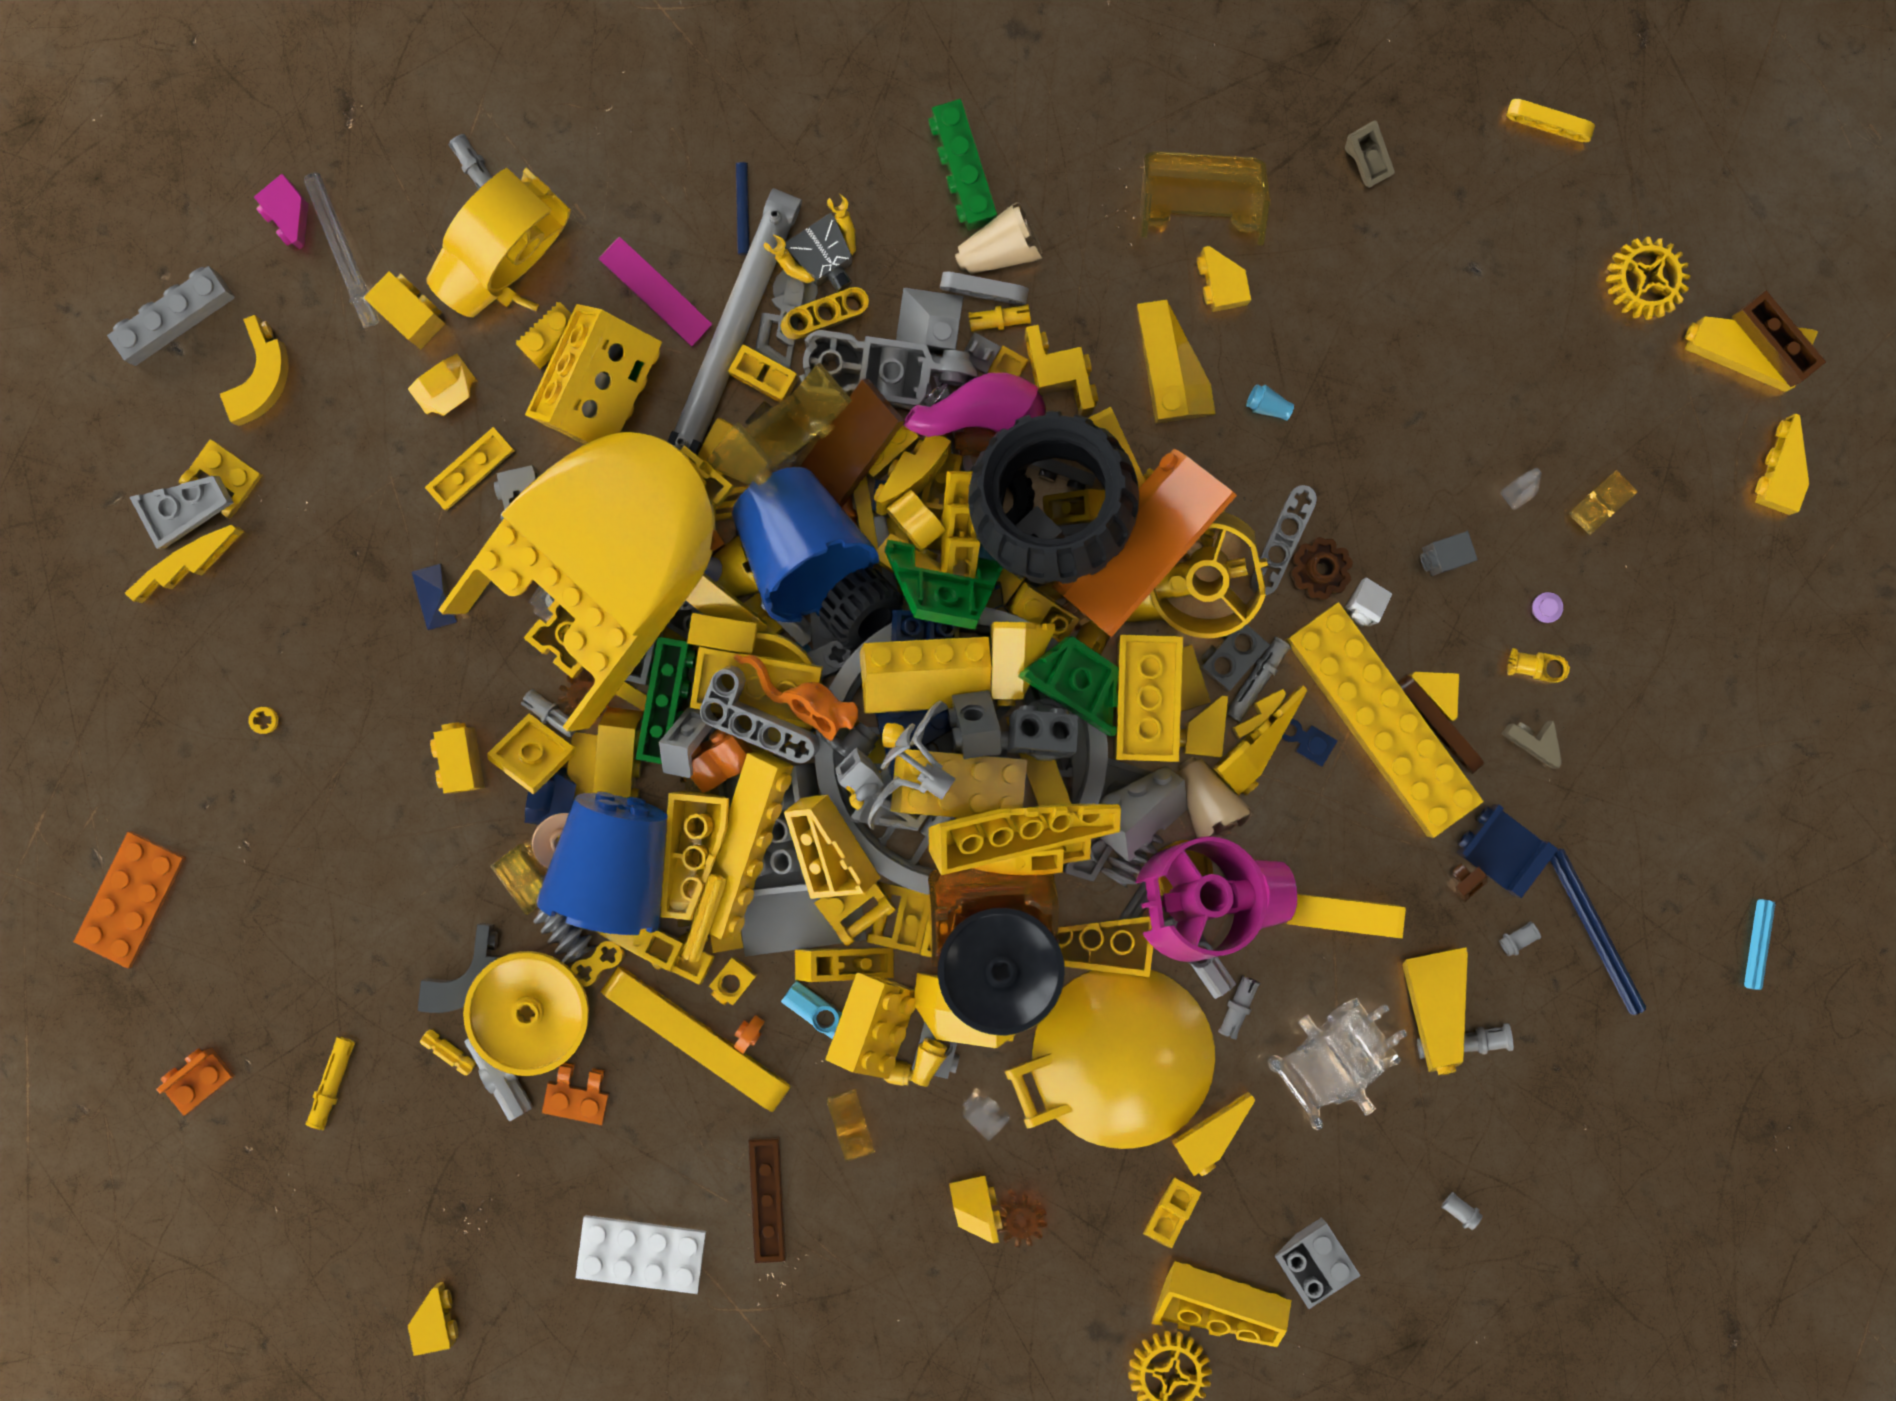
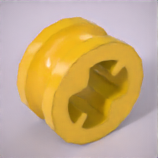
(258, 728)

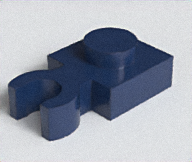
(1313, 743)

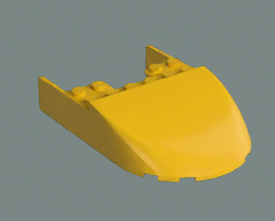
(614, 540)

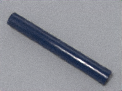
(742, 208)

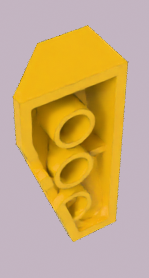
(1250, 756)

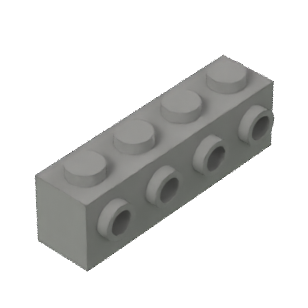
(171, 315)

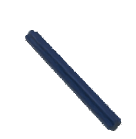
(1597, 933)

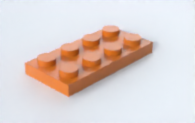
(129, 899)

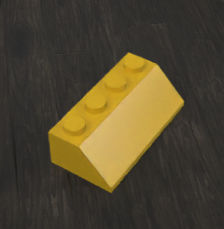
(921, 672)

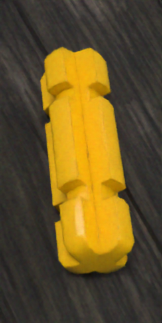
(448, 1052)

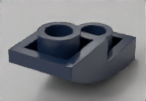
(908, 628)

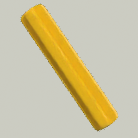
(704, 917)

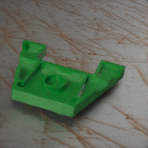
(942, 595)

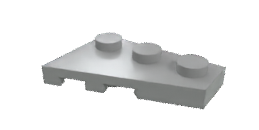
(180, 509)

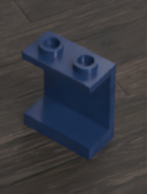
(1505, 850)

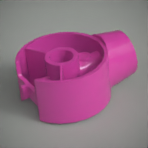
(1255, 892)

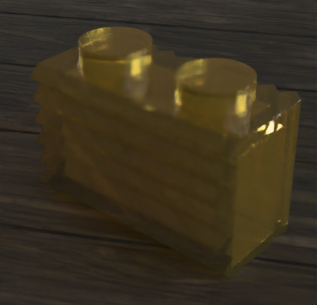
(521, 876)

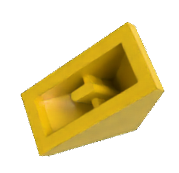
(1441, 689)

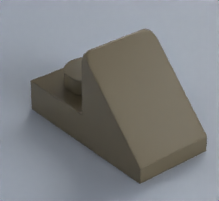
(1370, 154)
(1543, 747)

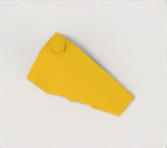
(1173, 370)
(693, 840)

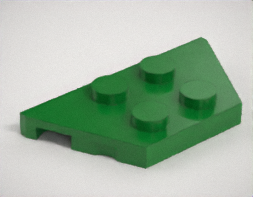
(1078, 681)

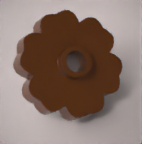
(1335, 561)

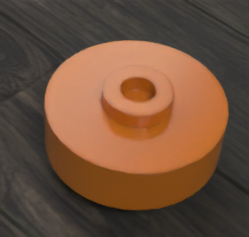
(748, 1034)

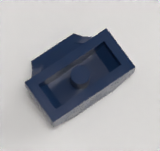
(552, 798)

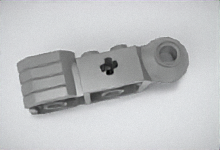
(894, 367)

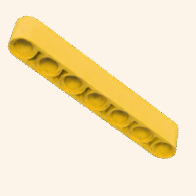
(695, 1038)

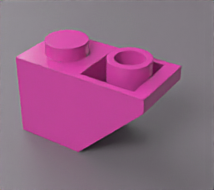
(287, 208)

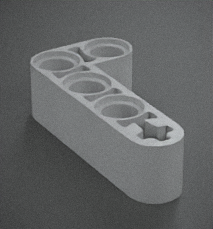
(760, 720)

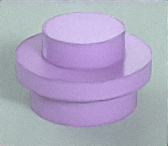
(1547, 607)

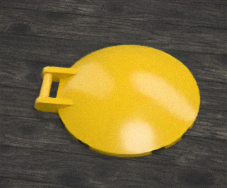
(1119, 1060)

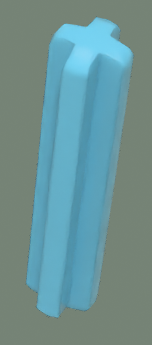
(1759, 944)

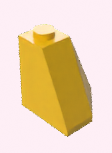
(1011, 651)

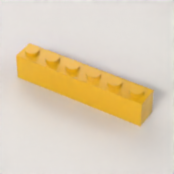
(748, 835)

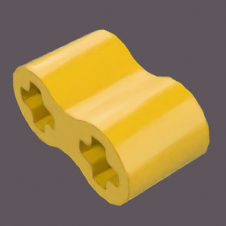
(915, 520)
(598, 962)

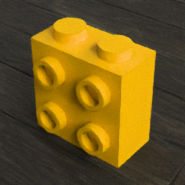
(457, 758)

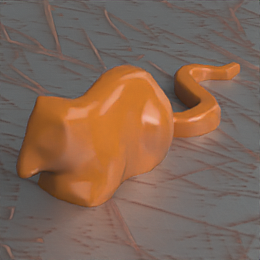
(808, 701)

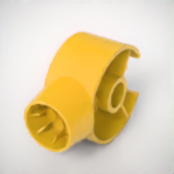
(496, 240)
(1183, 582)

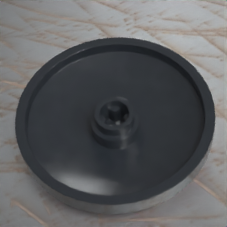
(1001, 971)

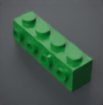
(964, 165)
(665, 694)

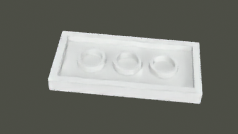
(640, 1254)

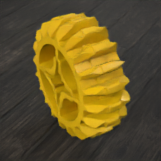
(1657, 284)
(1157, 1368)

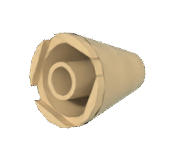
(1000, 243)
(1211, 801)

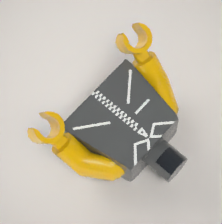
(820, 250)

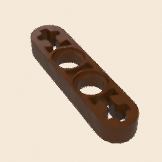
(1441, 726)

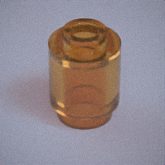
(972, 440)

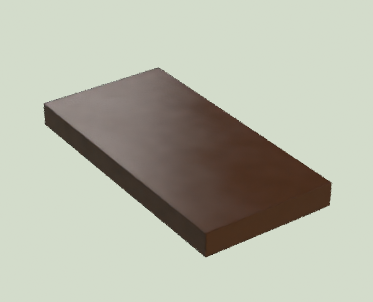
(856, 442)

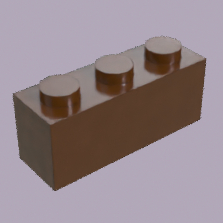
(1778, 339)

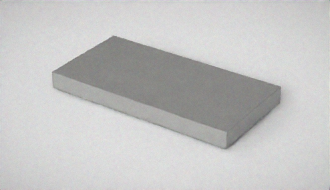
(789, 923)

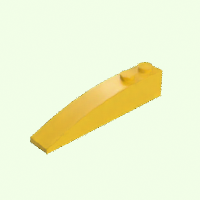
(1016, 833)

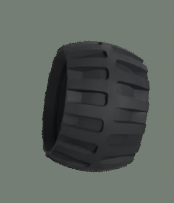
(1046, 439)

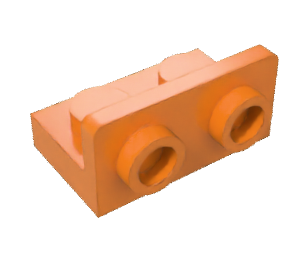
(196, 1080)

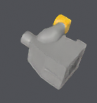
(859, 777)

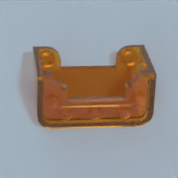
(979, 890)

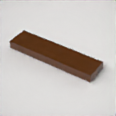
(767, 1200)

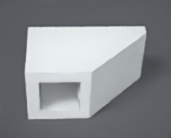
(1367, 603)

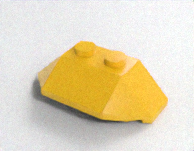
(941, 1019)

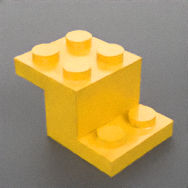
(1061, 370)

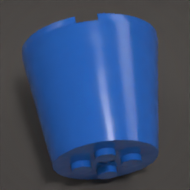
(797, 542)
(608, 865)

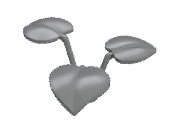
(932, 778)

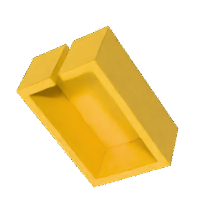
(872, 1026)

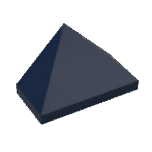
(432, 592)

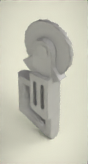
(788, 295)

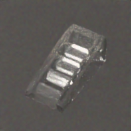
(1522, 488)

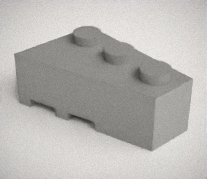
(1145, 808)

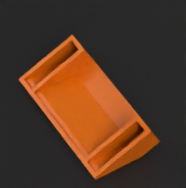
(1173, 513)

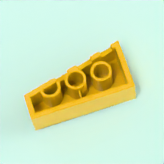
(1108, 946)

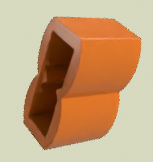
(718, 760)

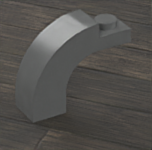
(450, 995)

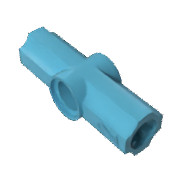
(808, 1005)

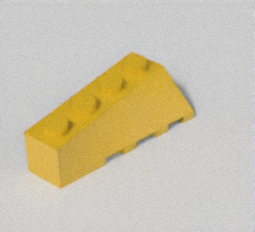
(1221, 1306)

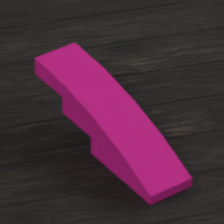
(655, 291)

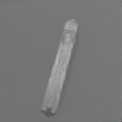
(340, 249)

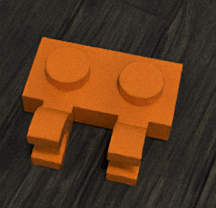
(576, 1102)

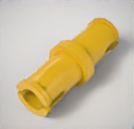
(999, 318)

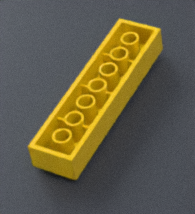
(1384, 720)

